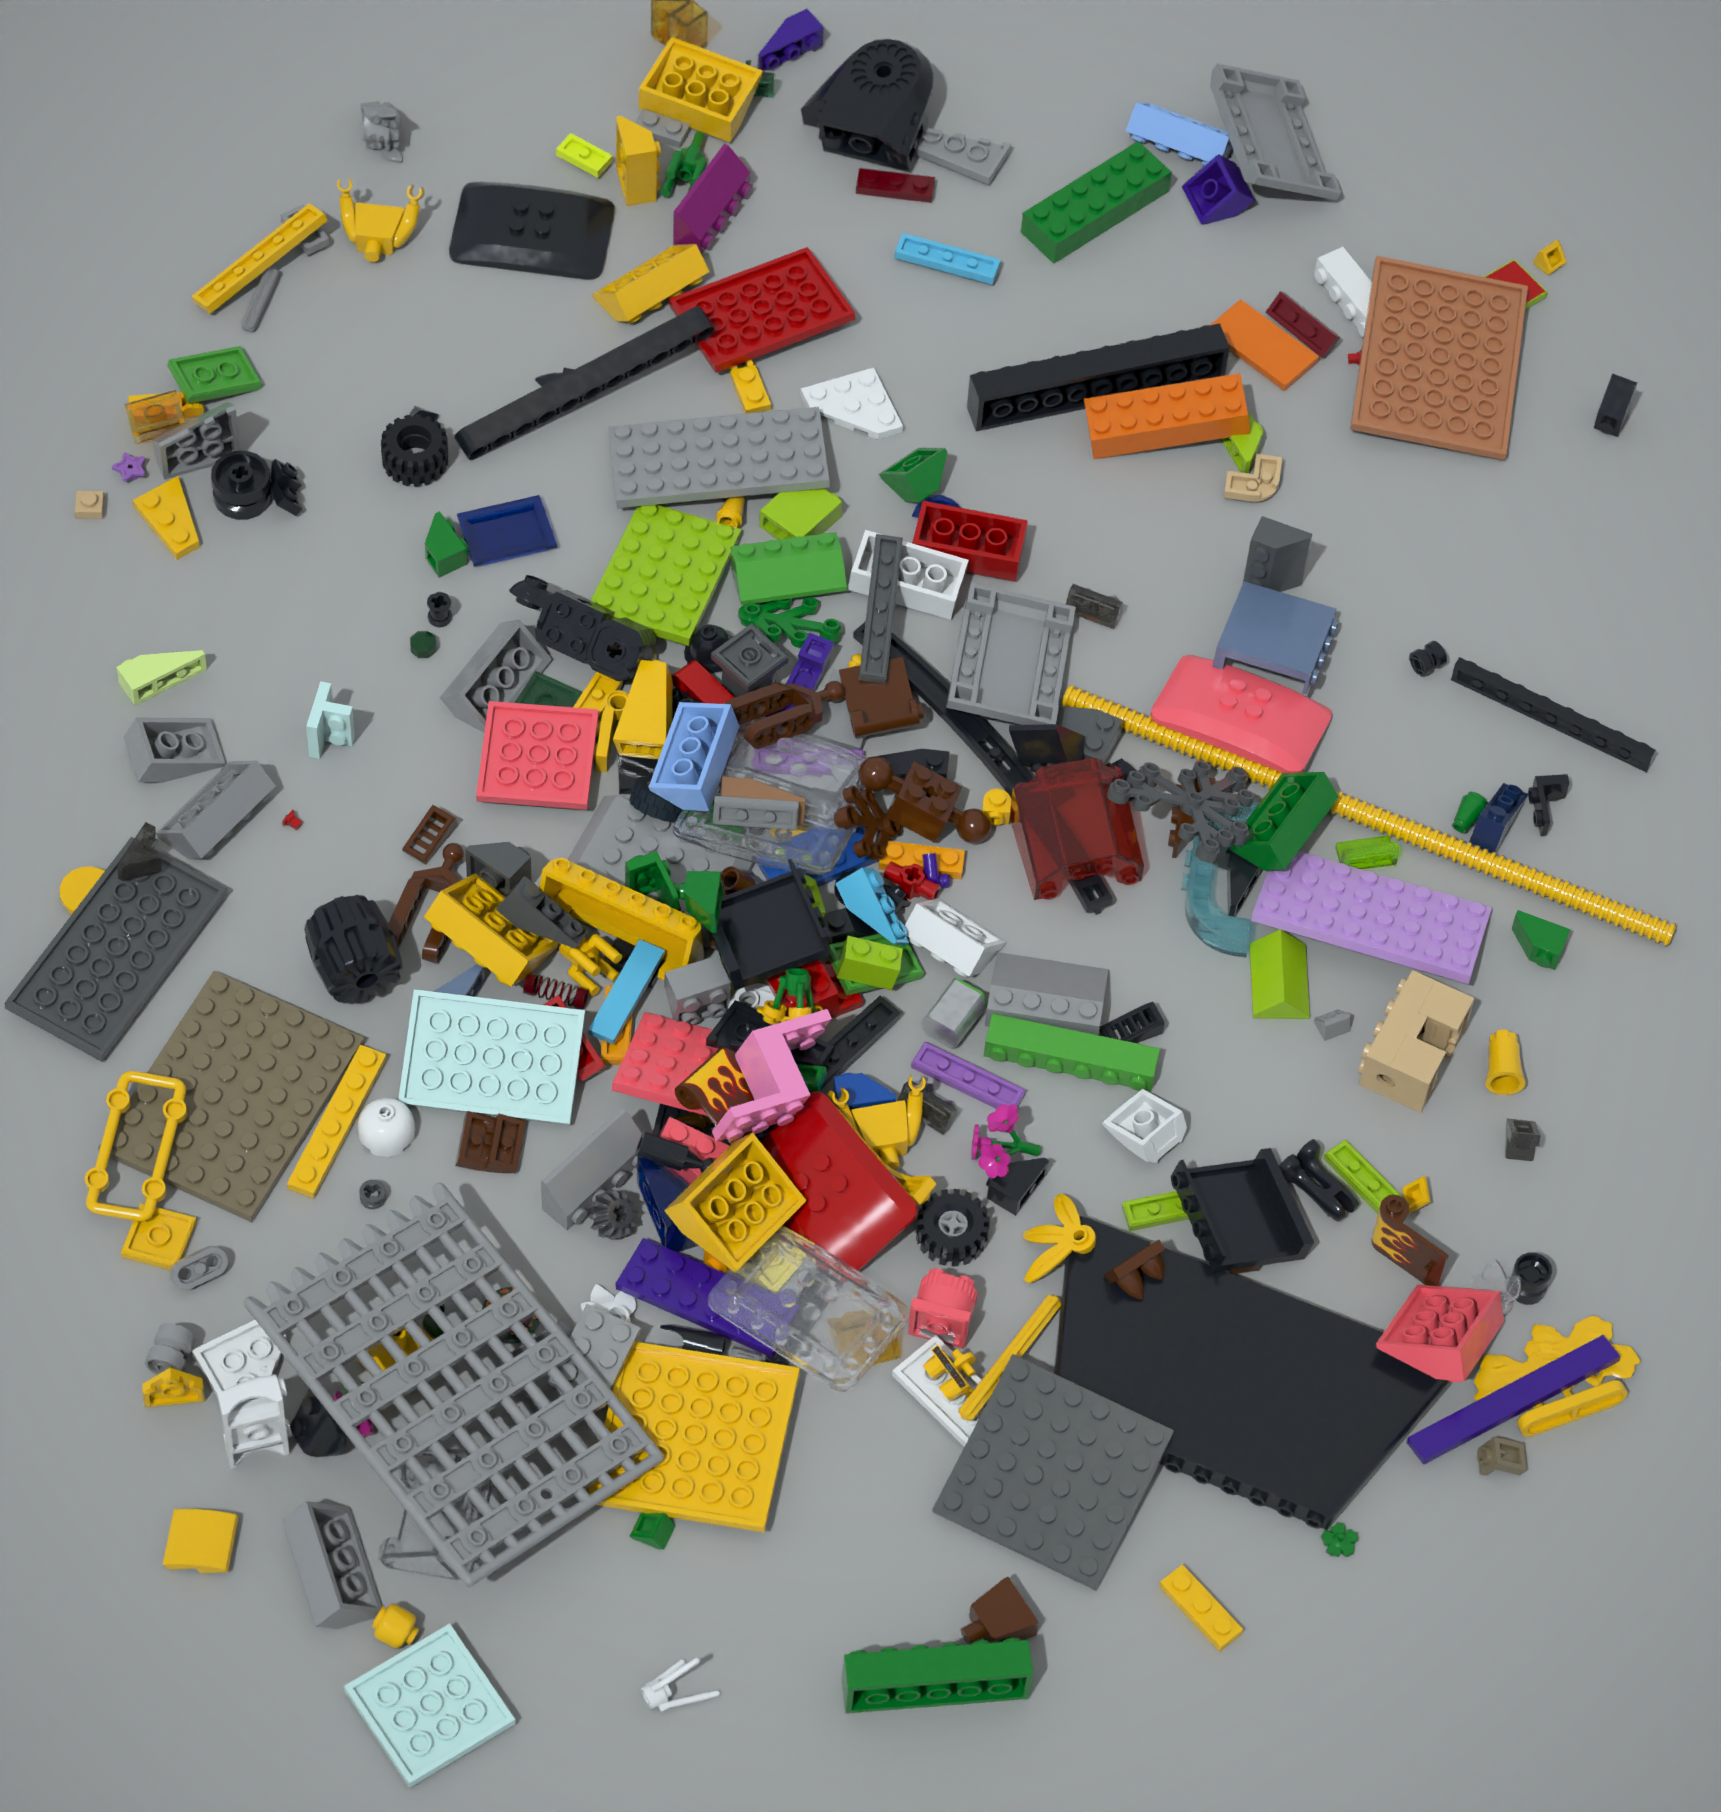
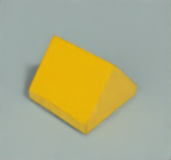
(1550, 258)

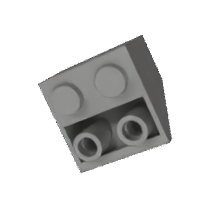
(698, 991)

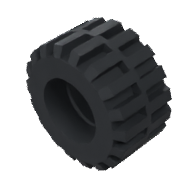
(414, 433)

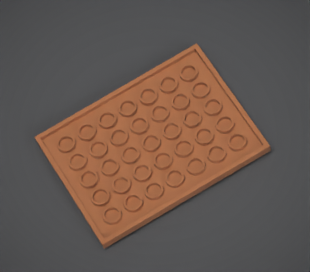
(1439, 358)

